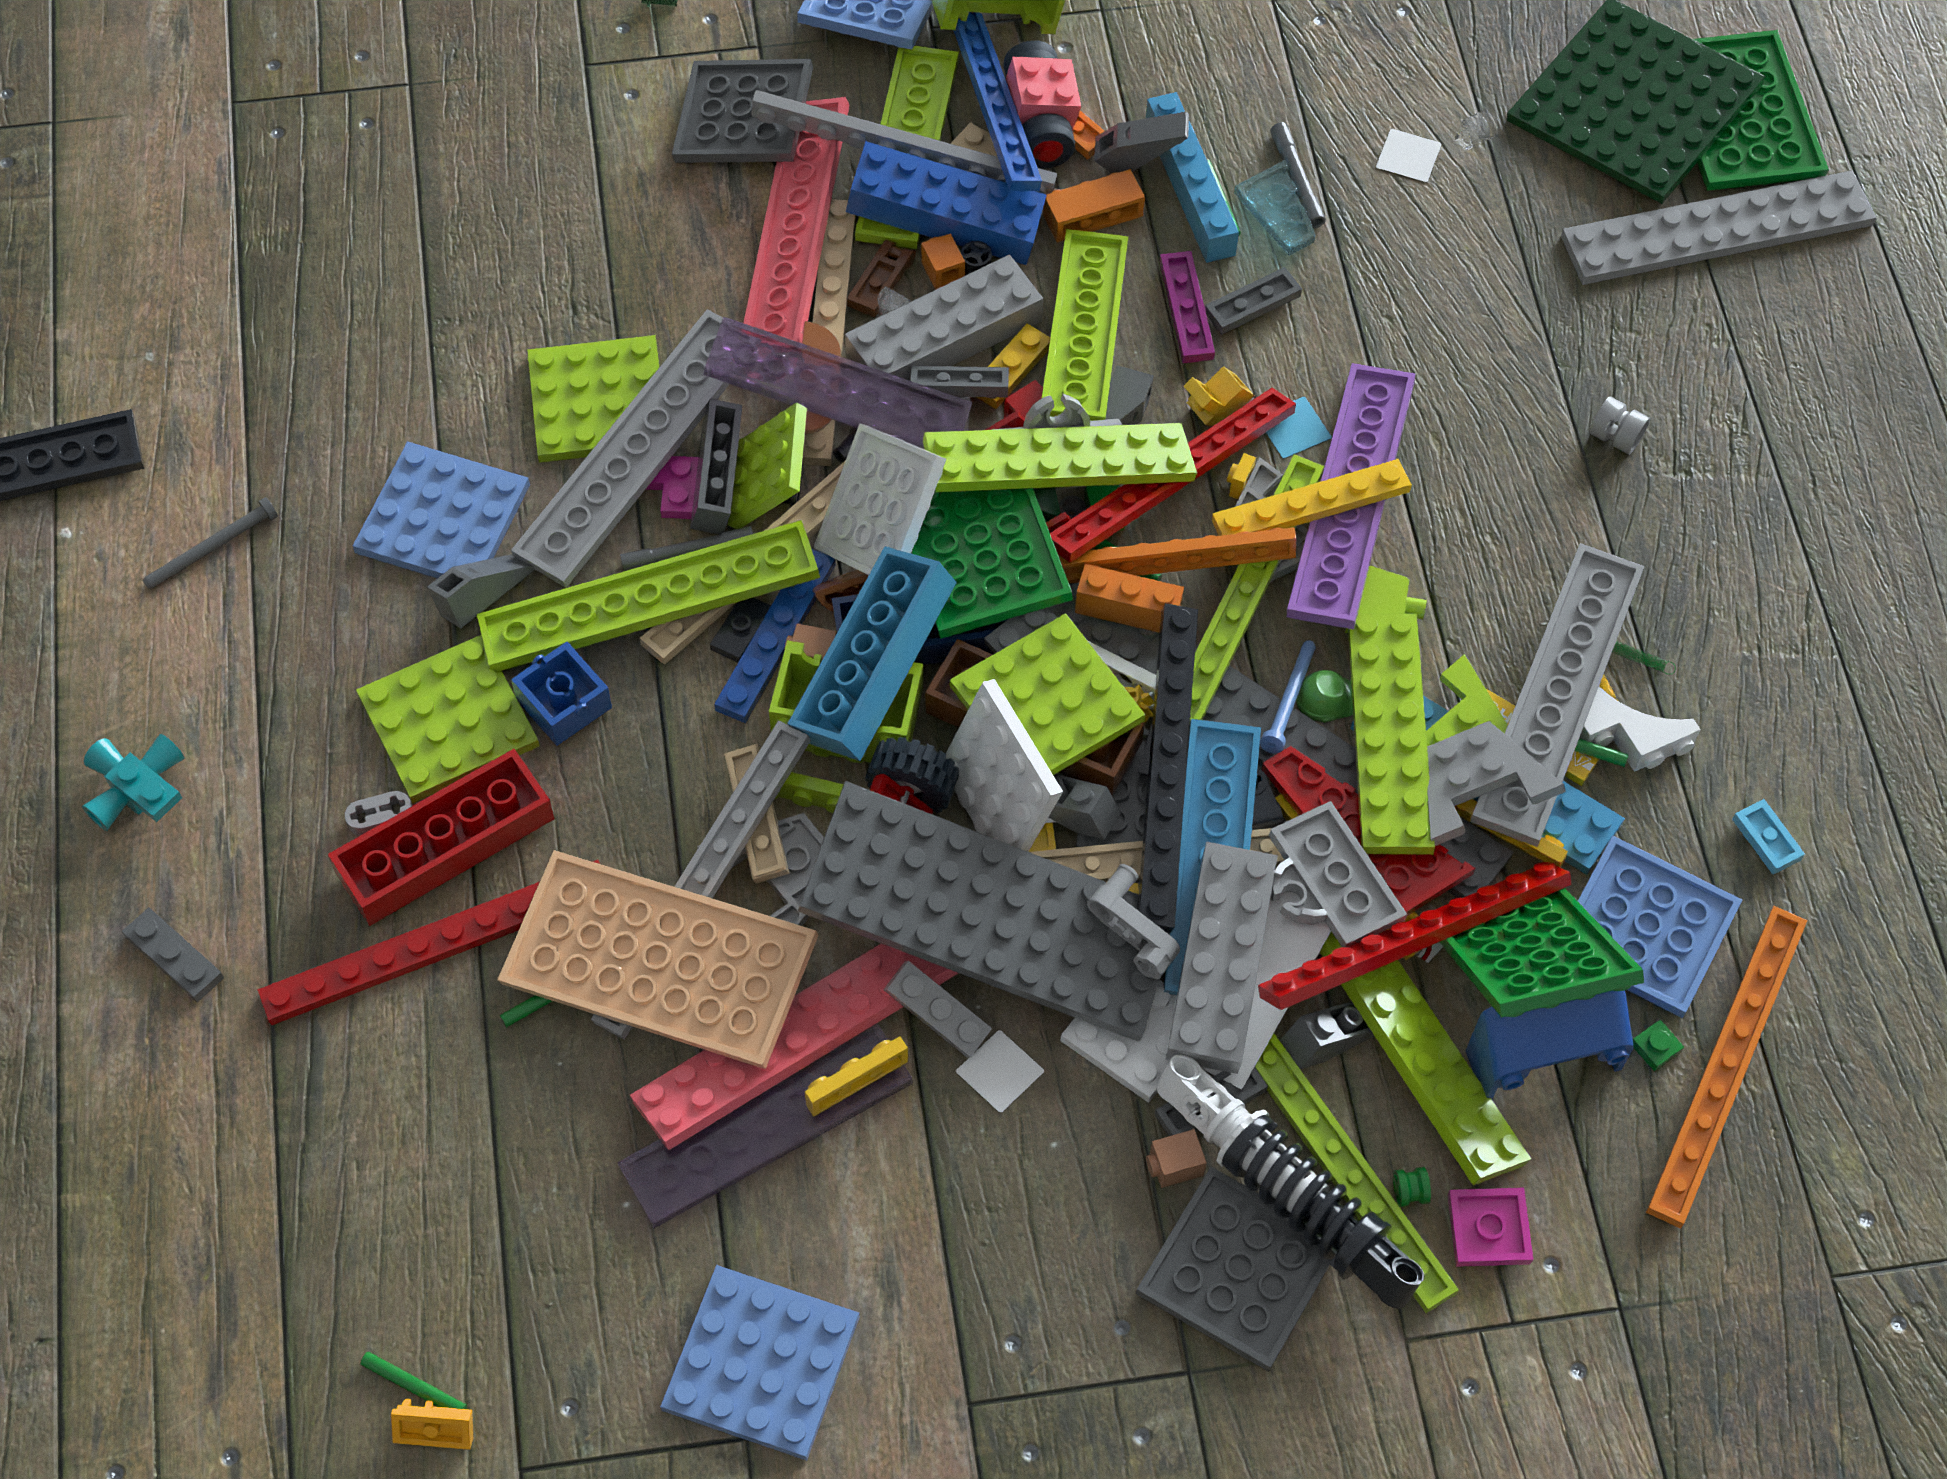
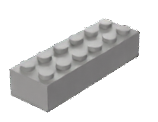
(949, 321)
(1222, 957)

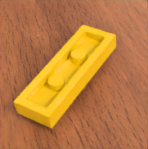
(1020, 356)
(856, 1075)

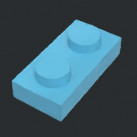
(1768, 836)

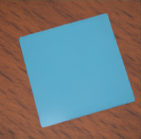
(1299, 430)

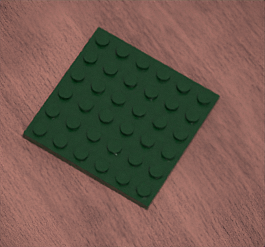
(1635, 99)

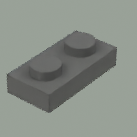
(1017, 628)

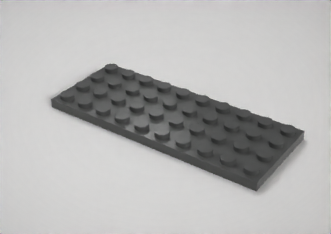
(976, 910)

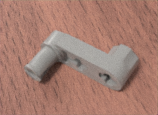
(1155, 946)

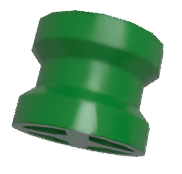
(1411, 1186)

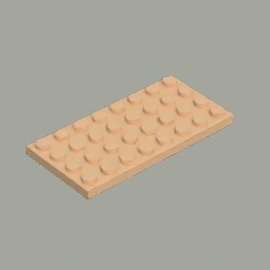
(659, 958)

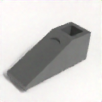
(1139, 141)
(1128, 395)
(475, 586)
(1085, 807)
(1325, 1034)

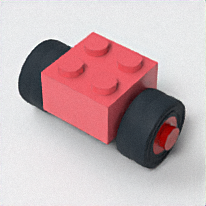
(1044, 99)

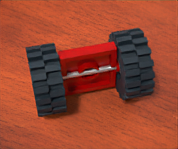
(912, 774)

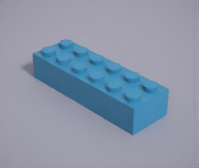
(872, 652)

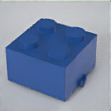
(561, 693)

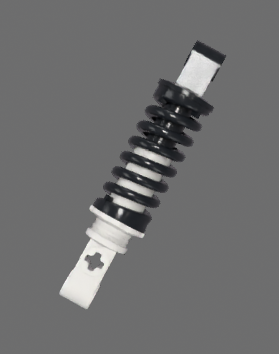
(1291, 1184)

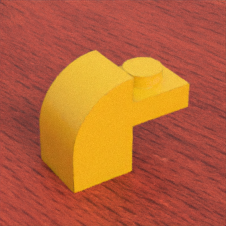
(1217, 397)

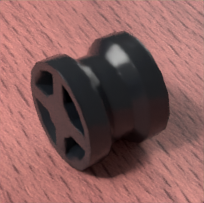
(976, 252)

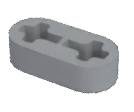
(376, 809)

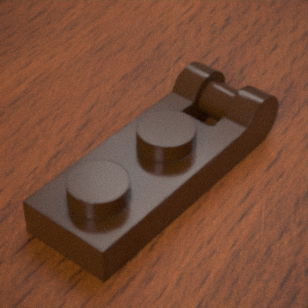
(879, 274)

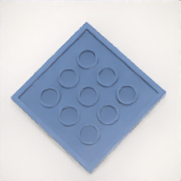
(876, 20)
(440, 512)
(1660, 919)
(760, 1362)

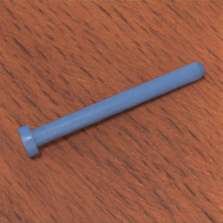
(1273, 739)

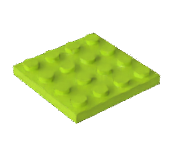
(585, 390)
(1057, 691)
(446, 718)

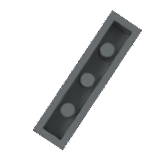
(716, 467)

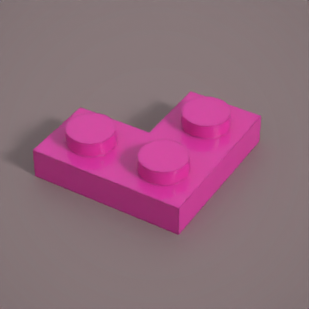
(678, 486)

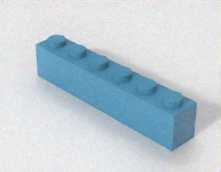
(1197, 188)

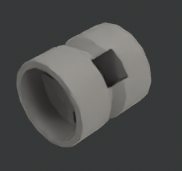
(1631, 427)

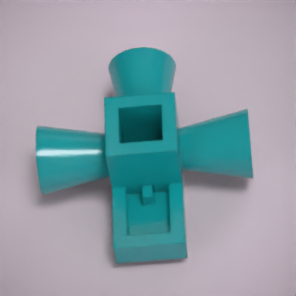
(132, 781)

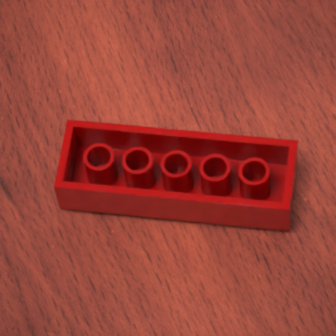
(441, 836)

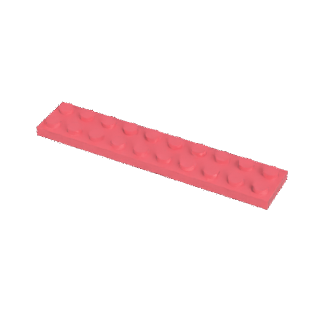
(794, 233)
(816, 1024)

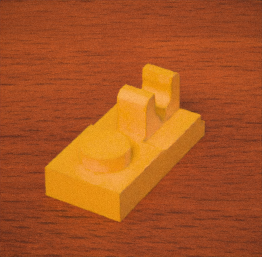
(432, 1426)

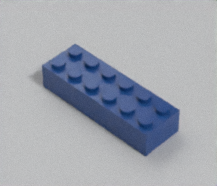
(944, 200)

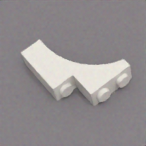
(1640, 735)

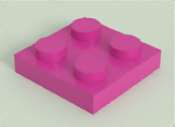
(1490, 1227)

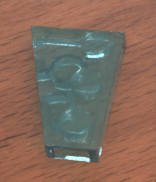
(1276, 206)

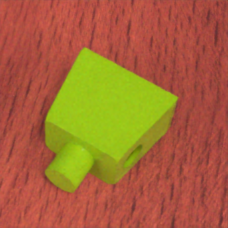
(1387, 594)

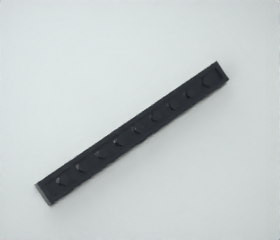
(1167, 766)

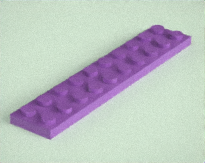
(1342, 545)

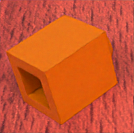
(942, 260)

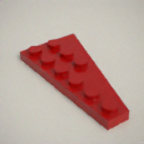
(1411, 877)

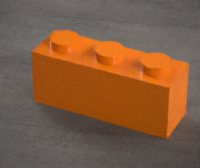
(1094, 204)
(1124, 597)

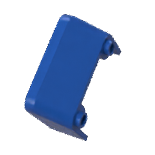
(1510, 1047)

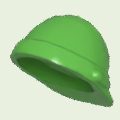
(1325, 696)

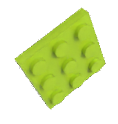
(768, 466)

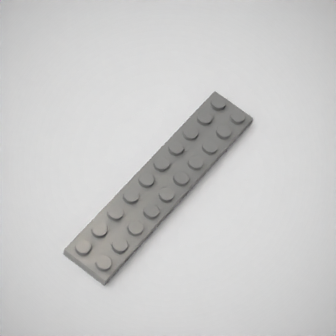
(1717, 227)
(624, 459)
(1562, 684)

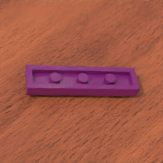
(1187, 307)

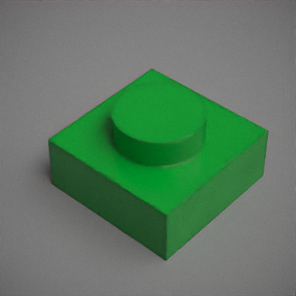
(1657, 1045)

